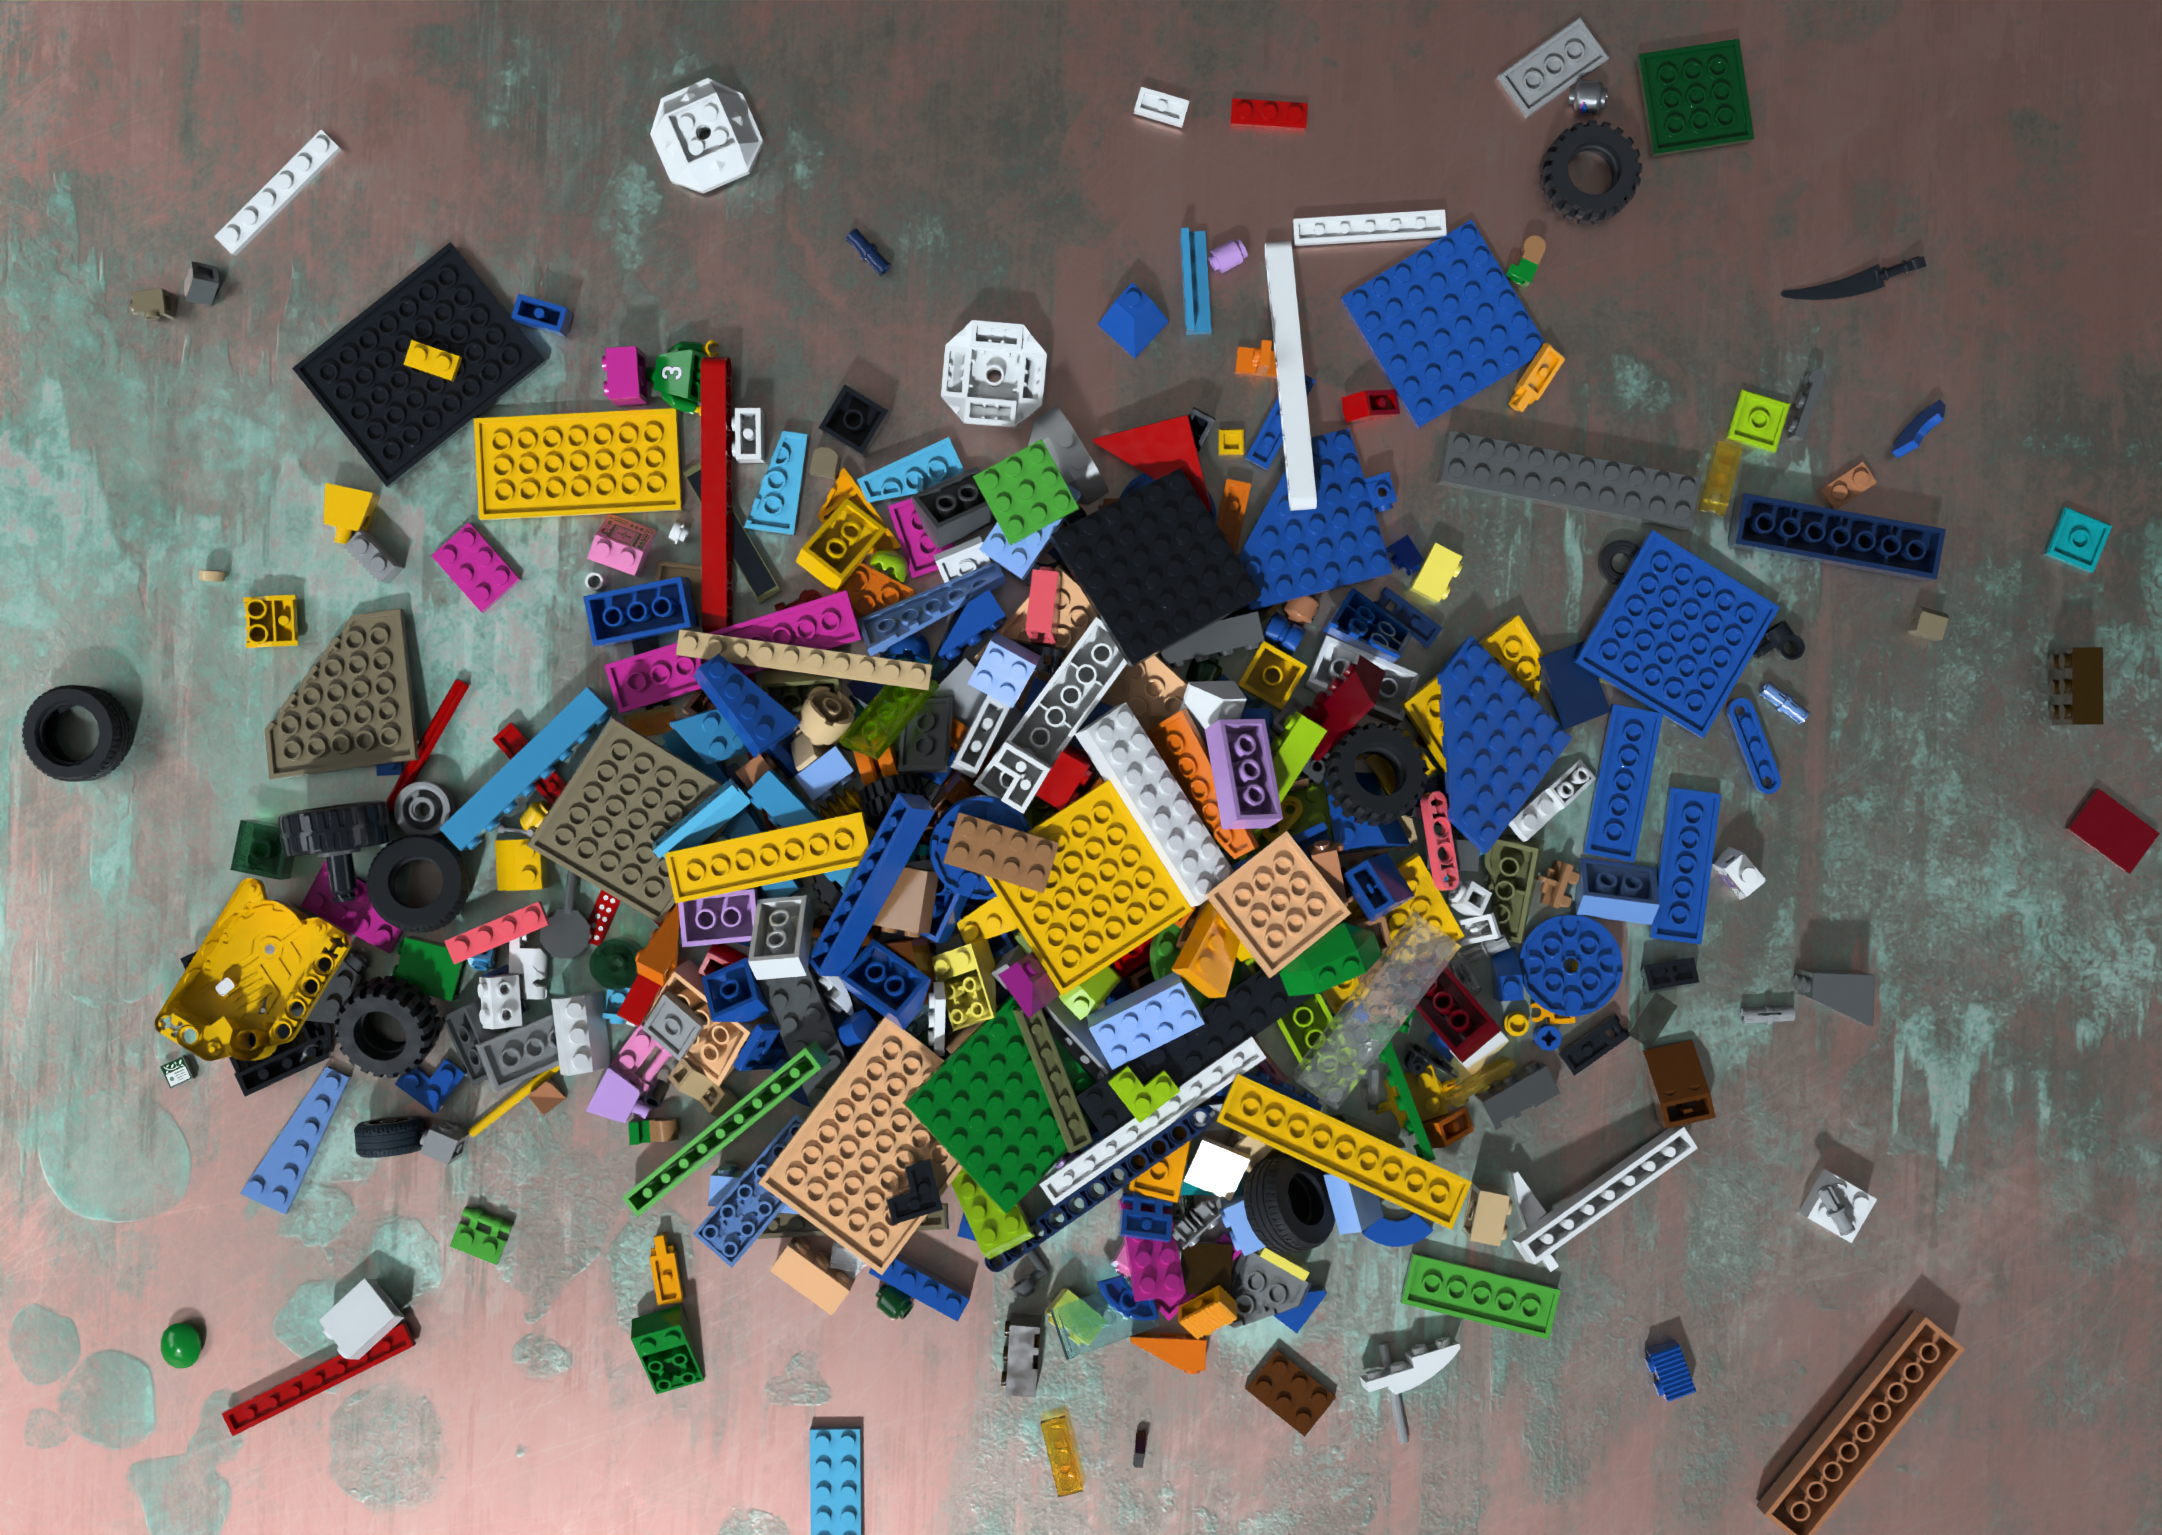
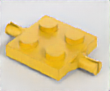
(1425, 1093)

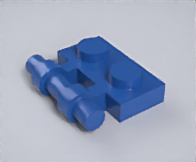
(1144, 1224)

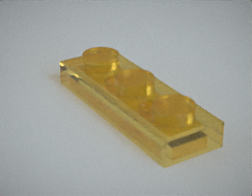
(1478, 1082)
(1061, 1456)

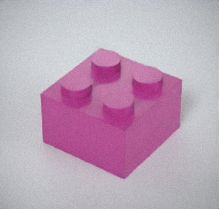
(625, 376)

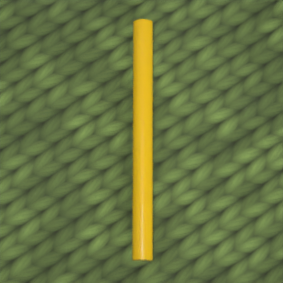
(511, 1101)

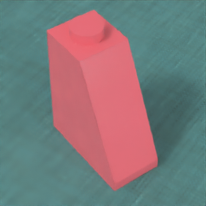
(1043, 606)

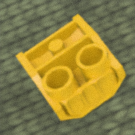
(275, 621)

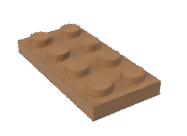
(1000, 852)

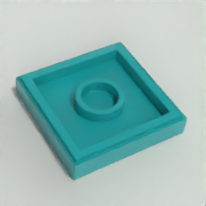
(2078, 539)

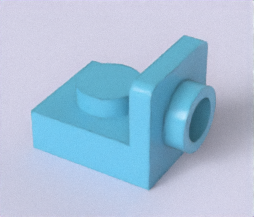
(613, 1003)

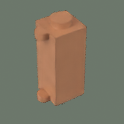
(1326, 861)

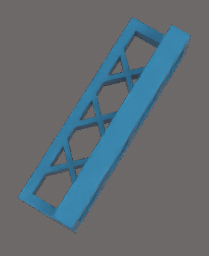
(1195, 282)

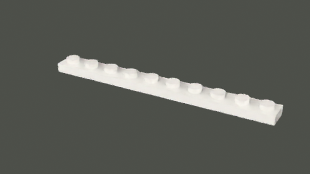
(1134, 1134)

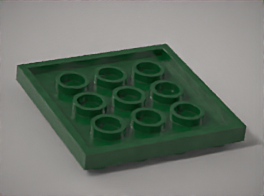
(1695, 97)

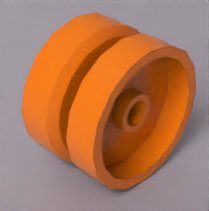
(871, 768)

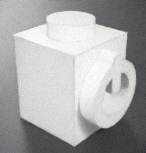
(1469, 898)

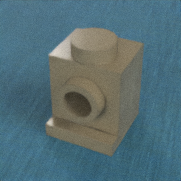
(152, 303)

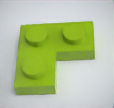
(1142, 1099)

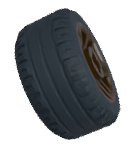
(388, 1136)

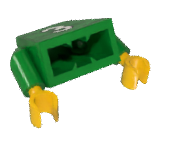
(679, 374)

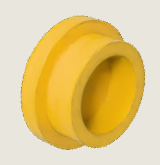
(1516, 1023)

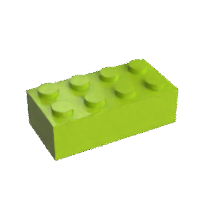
(990, 1225)

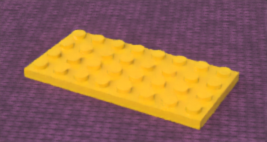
(578, 464)

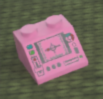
(622, 545)

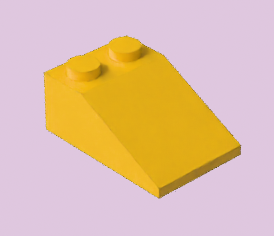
(840, 545)

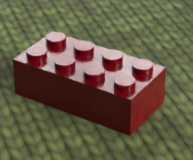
(1456, 1016)

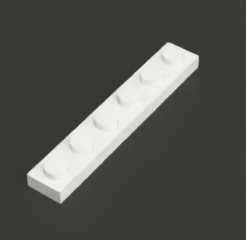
(277, 193)
(1369, 227)

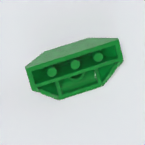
(1331, 960)

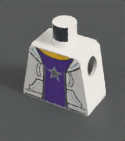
(1739, 873)

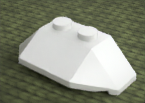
(1069, 455)

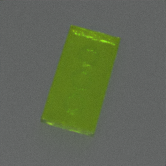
(885, 719)

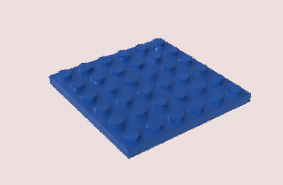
(1444, 323)
(1676, 634)

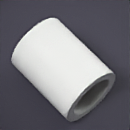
(589, 579)

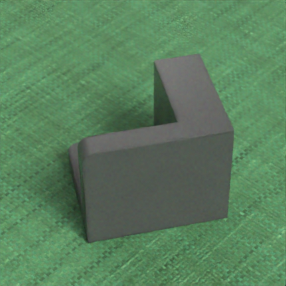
(201, 283)

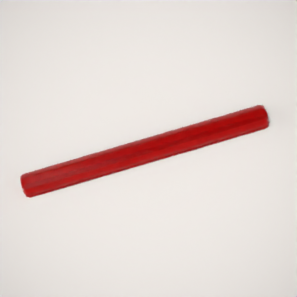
(429, 740)

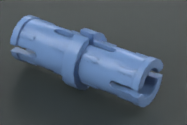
(1784, 702)

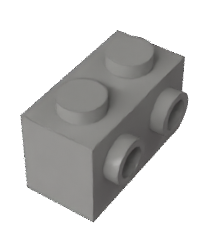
(444, 1142)

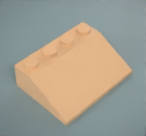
(718, 1042)

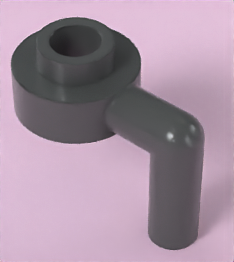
(1026, 1285)

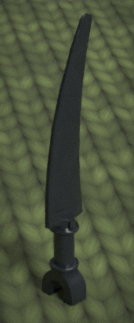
(1857, 284)

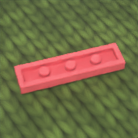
(497, 932)

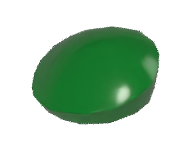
(181, 1345)

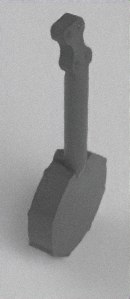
(568, 928)

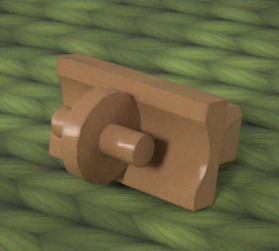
(1555, 884)

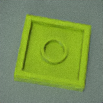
(1757, 421)

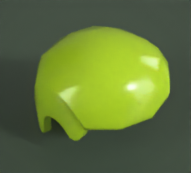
(891, 561)

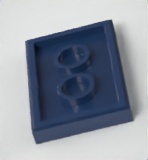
(1573, 688)

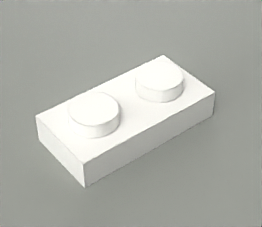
(1161, 107)

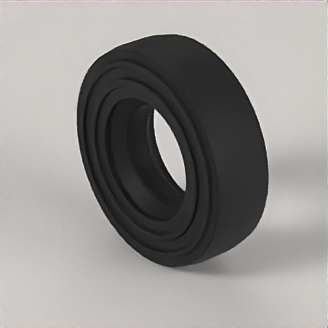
(1607, 554)

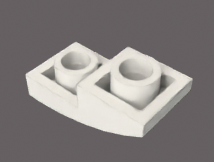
(836, 994)

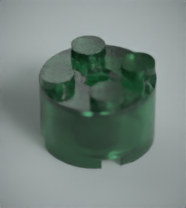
(602, 964)

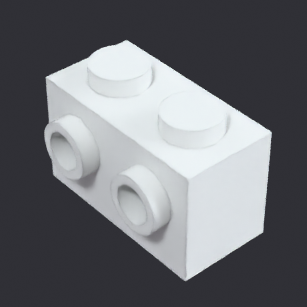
(749, 435)
(500, 1001)

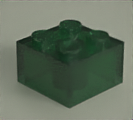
(260, 851)

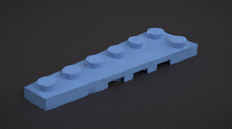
(912, 614)
(291, 1155)

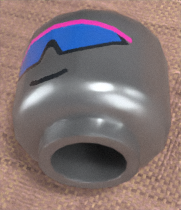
(1588, 97)

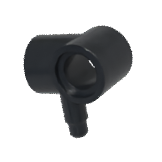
(1777, 637)

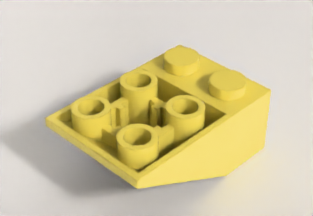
(968, 983)

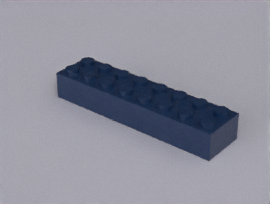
(1836, 537)

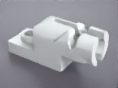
(532, 964)

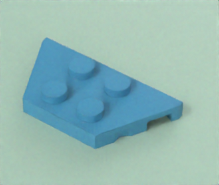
(709, 736)

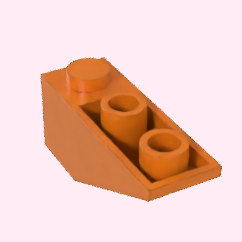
(661, 954)

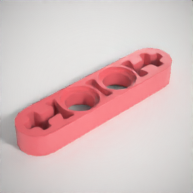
(1436, 841)

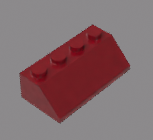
(1345, 702)

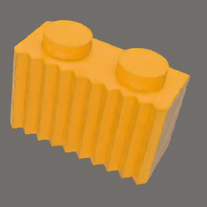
(1207, 1312)

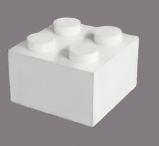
(1857, 1203)

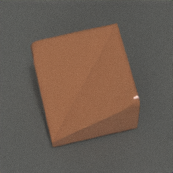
(547, 1096)

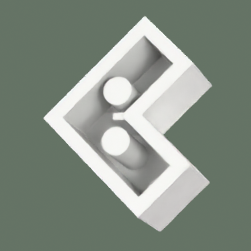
(1027, 772)

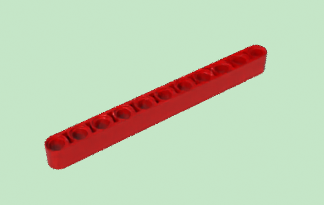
(716, 493)

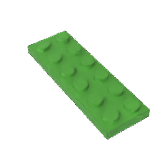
(1480, 1295)

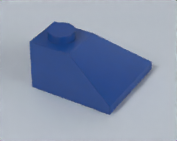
(1133, 320)
(734, 994)

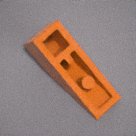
(1175, 1348)

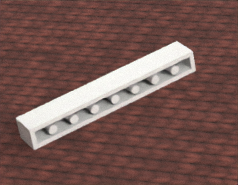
(1604, 1194)

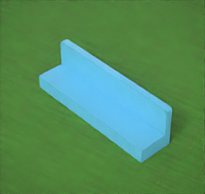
(703, 819)

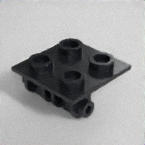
(1418, 1059)

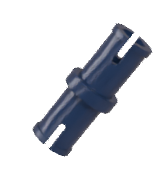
(868, 252)

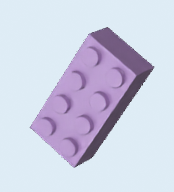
(1243, 774)

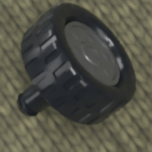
(336, 834)

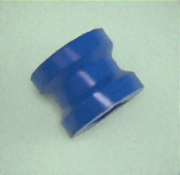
(1542, 1036)

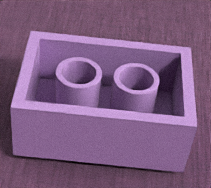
(718, 918)

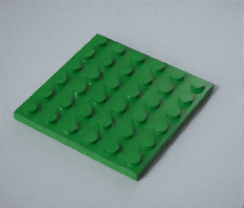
(994, 1110)

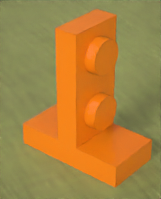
(1257, 360)

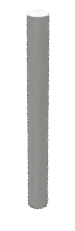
(1395, 1399)

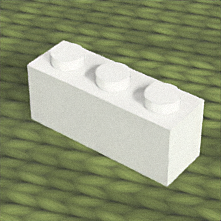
(980, 736)

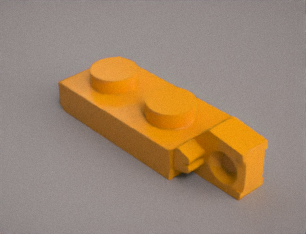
(1536, 377)
(665, 1271)

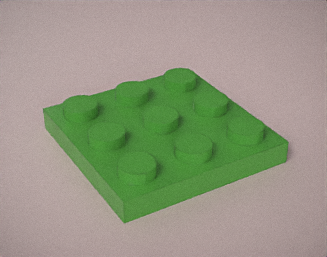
(1026, 492)

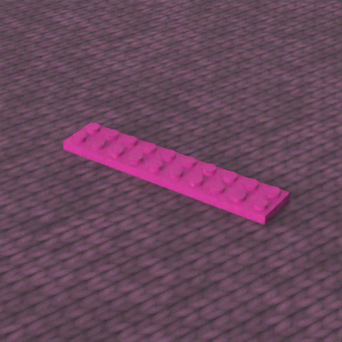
(664, 675)

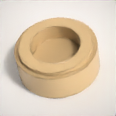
(211, 575)

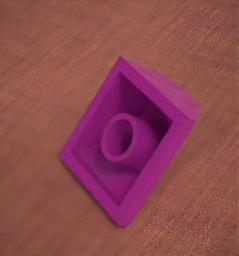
(1029, 984)

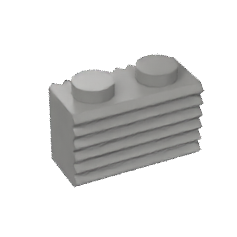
(374, 557)

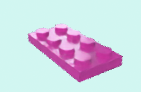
(353, 916)
(1153, 1264)

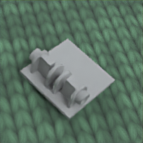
(1206, 1217)

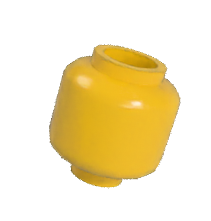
(534, 815)

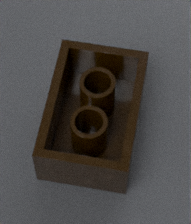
(2076, 686)

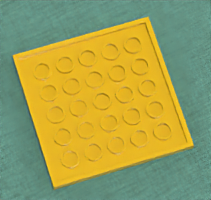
(1101, 892)

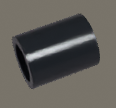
(656, 1093)

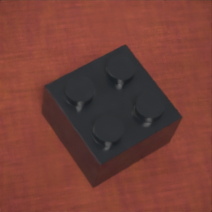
(854, 421)

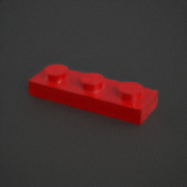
(1268, 114)

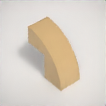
(695, 1084)

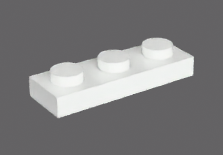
(937, 1018)

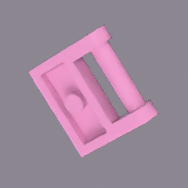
(634, 1055)

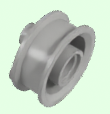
(408, 808)

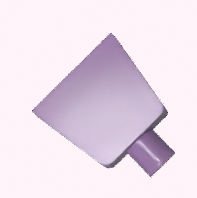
(618, 1098)

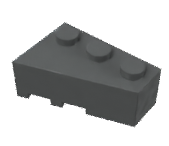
(1517, 1094)

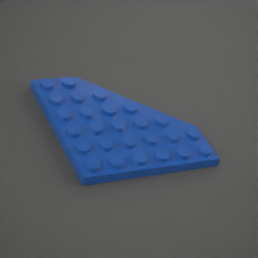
(1320, 547)
(1493, 743)

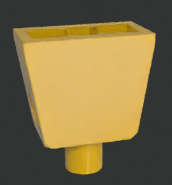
(348, 510)

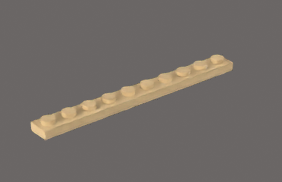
(805, 660)

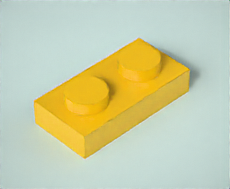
(432, 361)

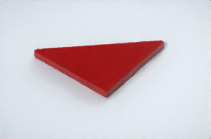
(1160, 450)

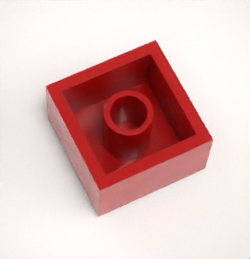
(1065, 778)

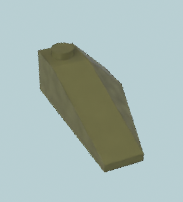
(1512, 881)

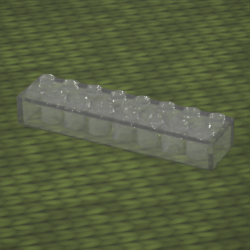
(1375, 1010)

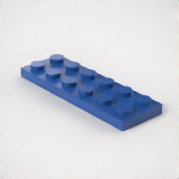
(1622, 783)
(1685, 864)

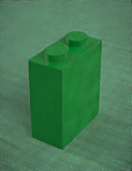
(430, 967)

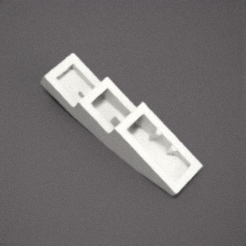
(1528, 1208)

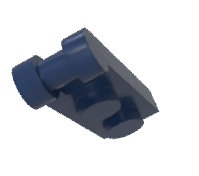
(1424, 628)

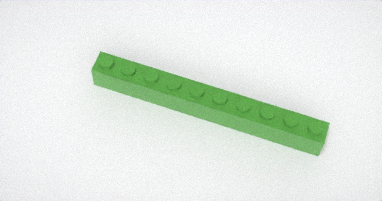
(726, 1128)

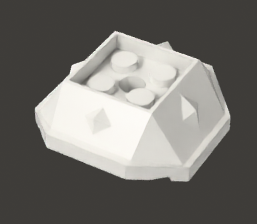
(724, 154)
(988, 348)

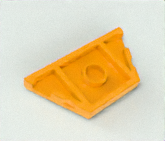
(847, 488)

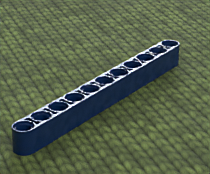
(1110, 1183)

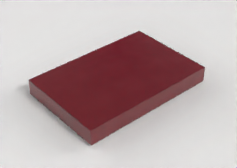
(2112, 831)

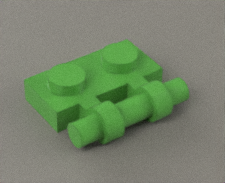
(478, 1242)

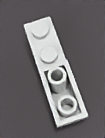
(1551, 800)
(1421, 1365)

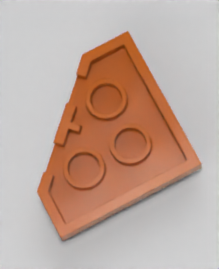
(873, 591)

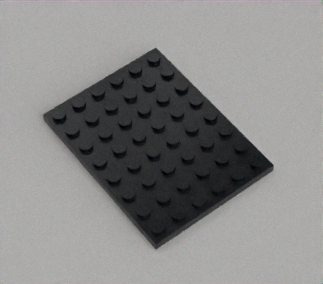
(402, 413)

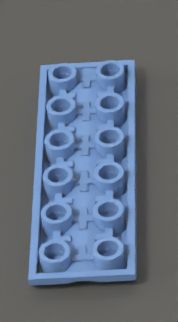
(746, 1207)

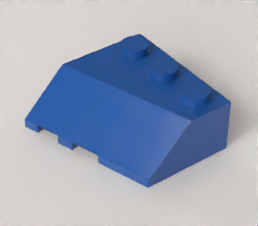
(1364, 837)

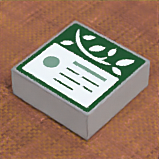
(177, 1071)

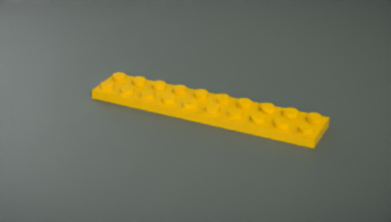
(1344, 1151)

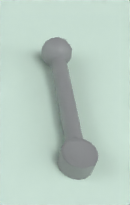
(502, 828)

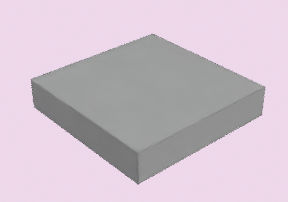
(674, 1025)

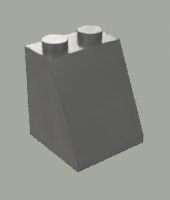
(1841, 991)

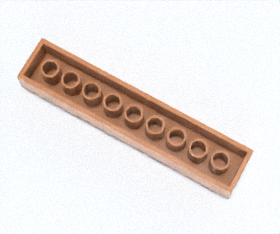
(1860, 1426)

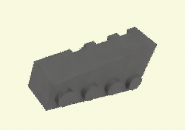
(1221, 637)

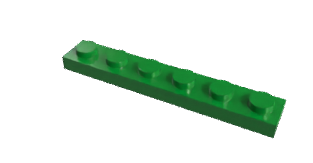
(1405, 1103)

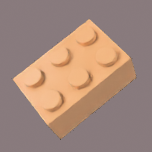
(811, 1275)

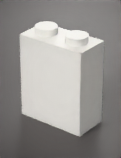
(360, 1319)

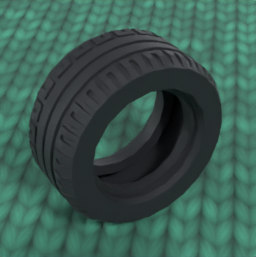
(41, 727)

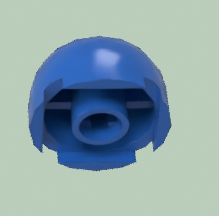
(911, 649)

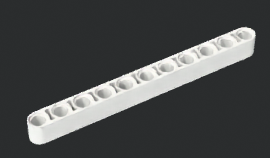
(1290, 376)

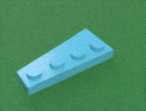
(912, 473)
(781, 487)

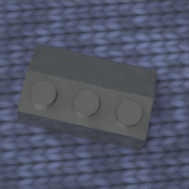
(953, 508)
(466, 1032)

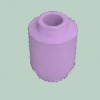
(1227, 255)

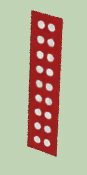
(602, 916)

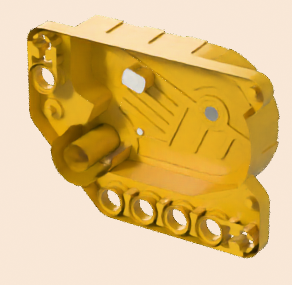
(249, 955)

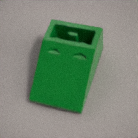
(666, 1349)

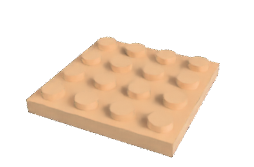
(1278, 904)

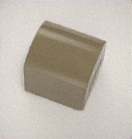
(825, 463)
(1928, 623)

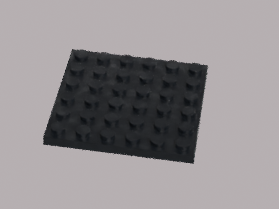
(1155, 567)

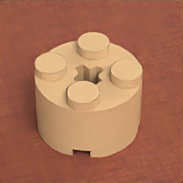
(825, 716)

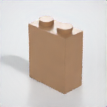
(910, 903)

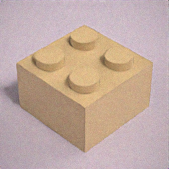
(1487, 1214)

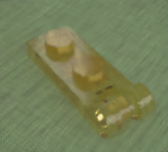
(1720, 477)

